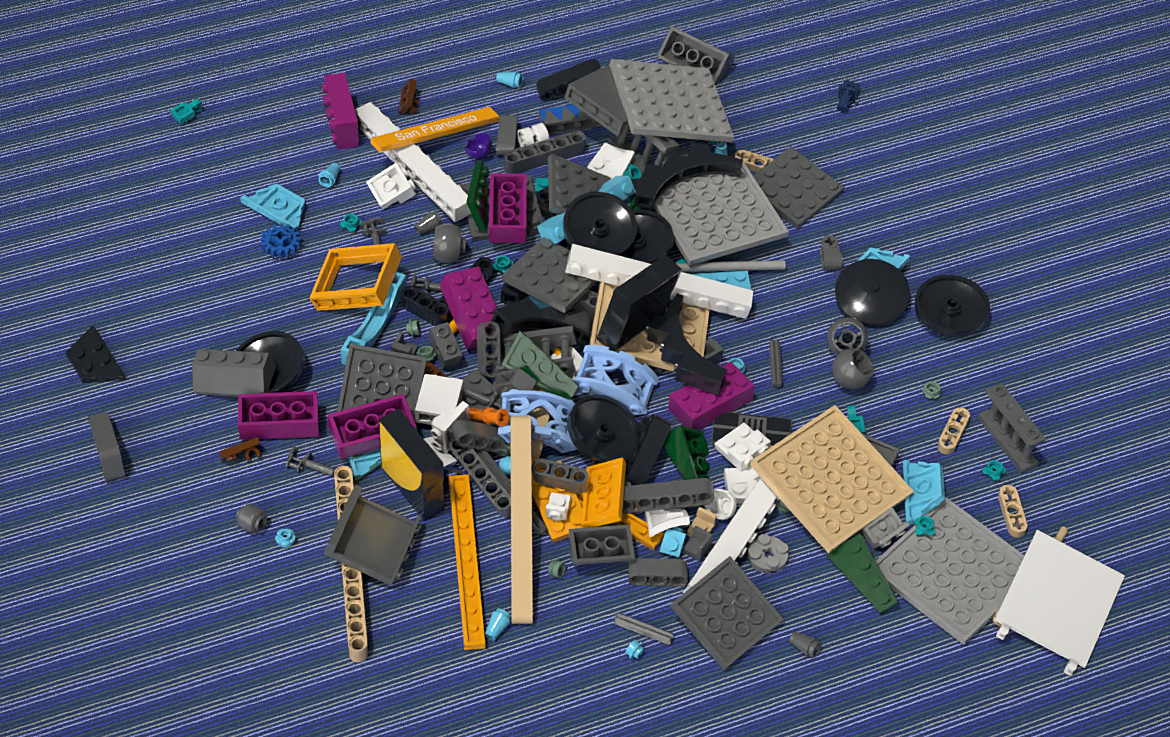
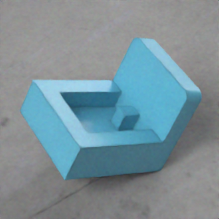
(673, 542)

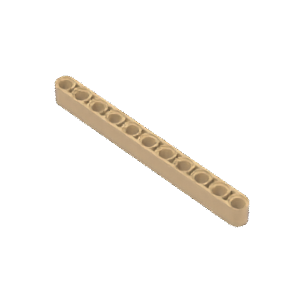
(521, 521)
(353, 604)

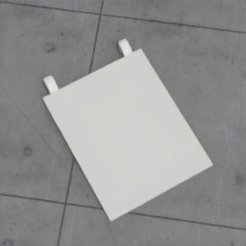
(1059, 599)

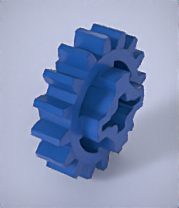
(280, 241)

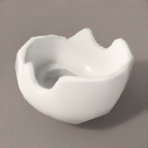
(723, 504)

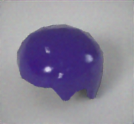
(479, 147)

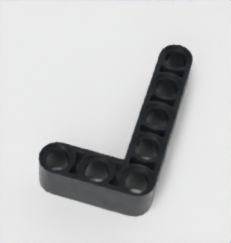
(434, 310)

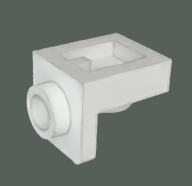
(558, 506)

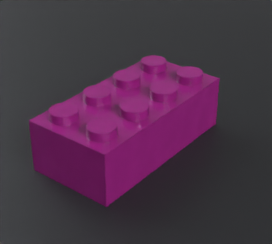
(340, 111)
(507, 208)
(468, 302)
(699, 408)
(278, 415)
(358, 427)

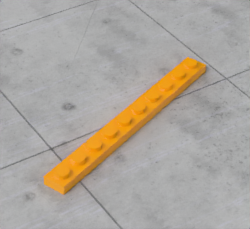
(466, 563)

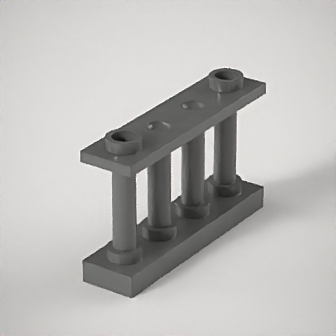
(664, 144)
(545, 340)
(1004, 435)

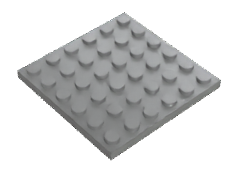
(671, 101)
(719, 215)
(954, 574)

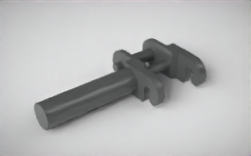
(375, 233)
(427, 286)
(482, 398)
(305, 462)

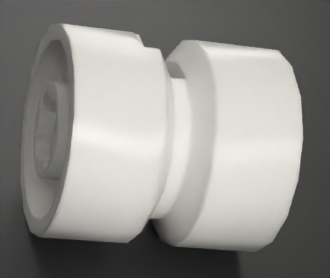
(534, 135)

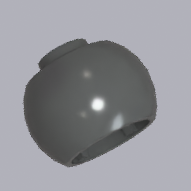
(448, 243)
(843, 322)
(852, 369)

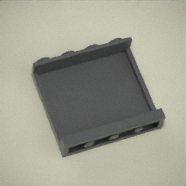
(599, 98)
(372, 538)

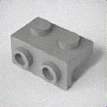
(884, 528)

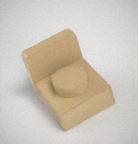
(704, 519)

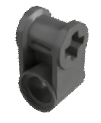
(830, 253)

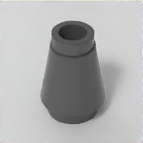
(428, 222)
(806, 644)

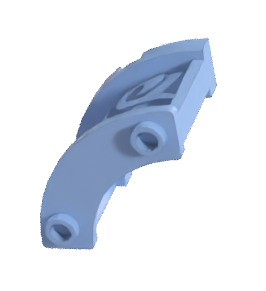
(601, 384)
(554, 404)

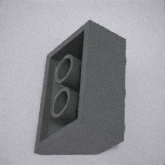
(601, 544)

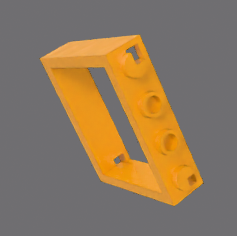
(355, 298)

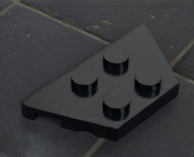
(93, 359)

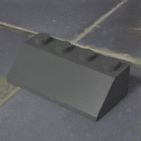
(687, 50)
(231, 372)

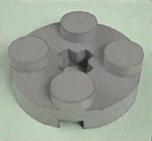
(771, 544)

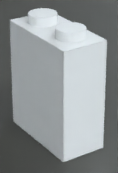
(436, 396)

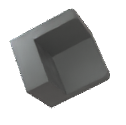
(403, 347)
(713, 351)
(699, 544)

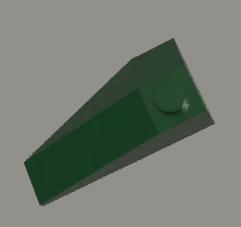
(688, 452)

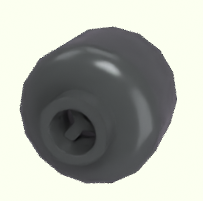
(251, 518)

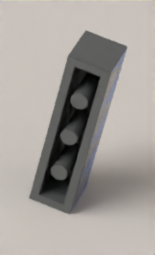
(565, 119)

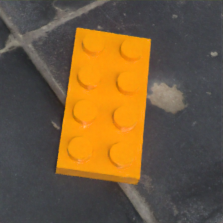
(605, 494)
(556, 529)

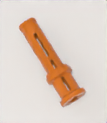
(490, 416)

